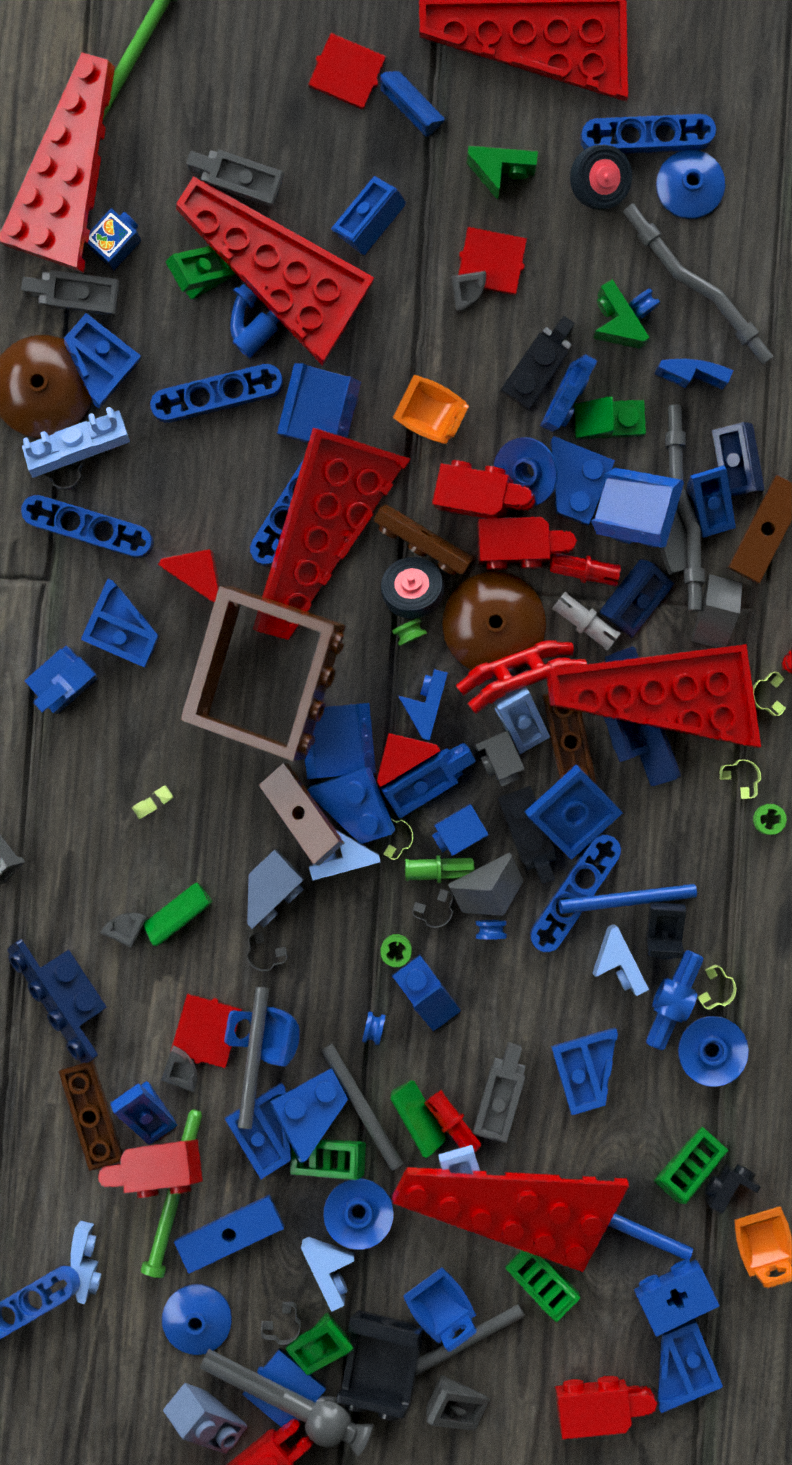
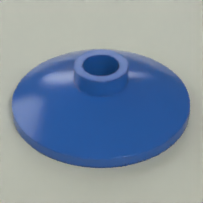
(688, 200)
(516, 457)
(725, 1063)
(356, 1231)
(202, 1303)

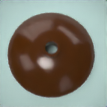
(54, 405)
(488, 595)

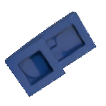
(682, 370)

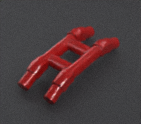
(506, 682)

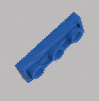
(211, 1244)

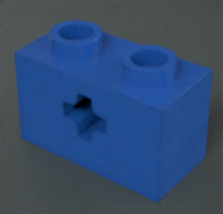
(693, 1301)

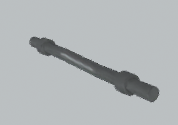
(650, 236)
(693, 575)

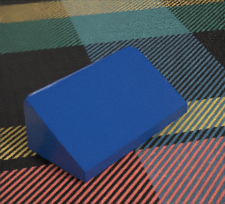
(410, 102)
(369, 215)

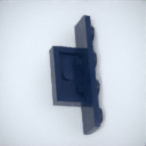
(647, 741)
(64, 994)

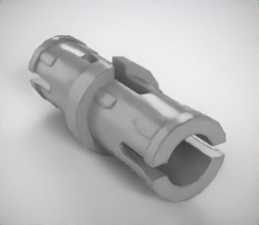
(586, 621)

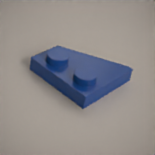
(99, 358)
(571, 386)
(579, 480)
(120, 627)
(355, 804)
(585, 1069)
(309, 1111)
(266, 1141)
(685, 1367)

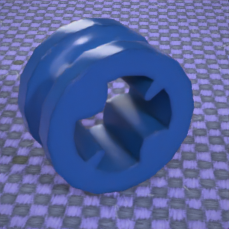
(644, 304)
(491, 929)
(373, 1028)

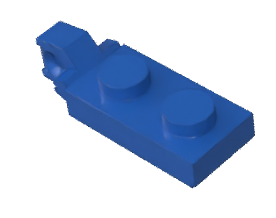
(427, 779)

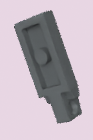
(237, 176)
(74, 292)
(500, 1096)

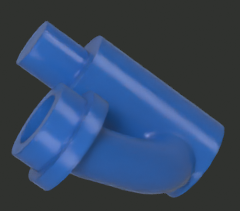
(258, 332)

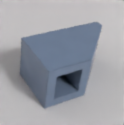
(269, 885)
(204, 1419)

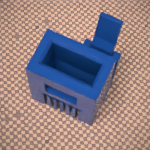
(60, 680)

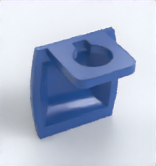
(279, 1036)
(442, 1309)

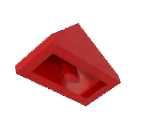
(195, 570)
(402, 755)

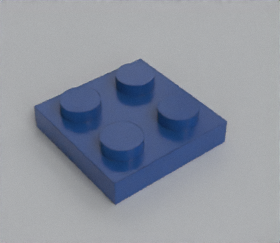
(573, 812)

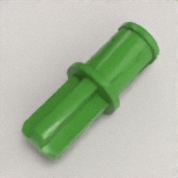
(438, 868)

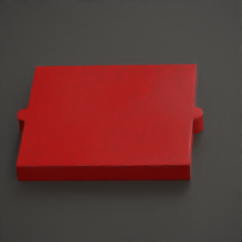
(347, 71)
(497, 255)
(203, 1030)

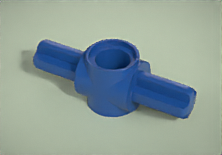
(674, 1000)

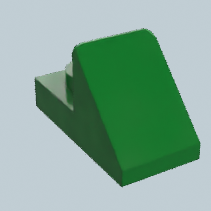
(491, 162)
(198, 270)
(625, 327)
(609, 418)
(320, 1345)

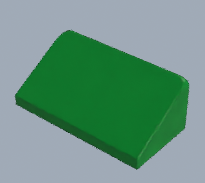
(177, 914)
(417, 1118)

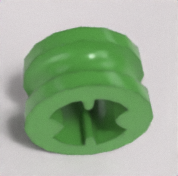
(409, 632)
(775, 828)
(385, 948)

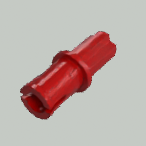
(585, 569)
(451, 1121)

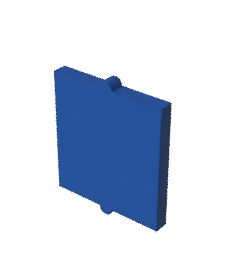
(287, 1373)

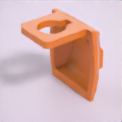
(431, 410)
(765, 1245)

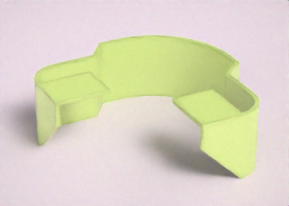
(777, 706)
(726, 775)
(147, 806)
(390, 849)
(705, 997)

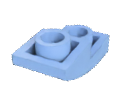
(82, 1246)

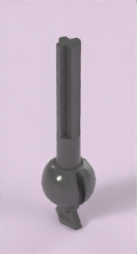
(325, 1419)

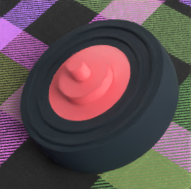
(601, 177)
(412, 587)

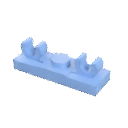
(75, 443)

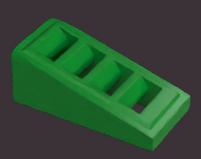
(357, 1160)
(672, 1168)
(564, 1304)

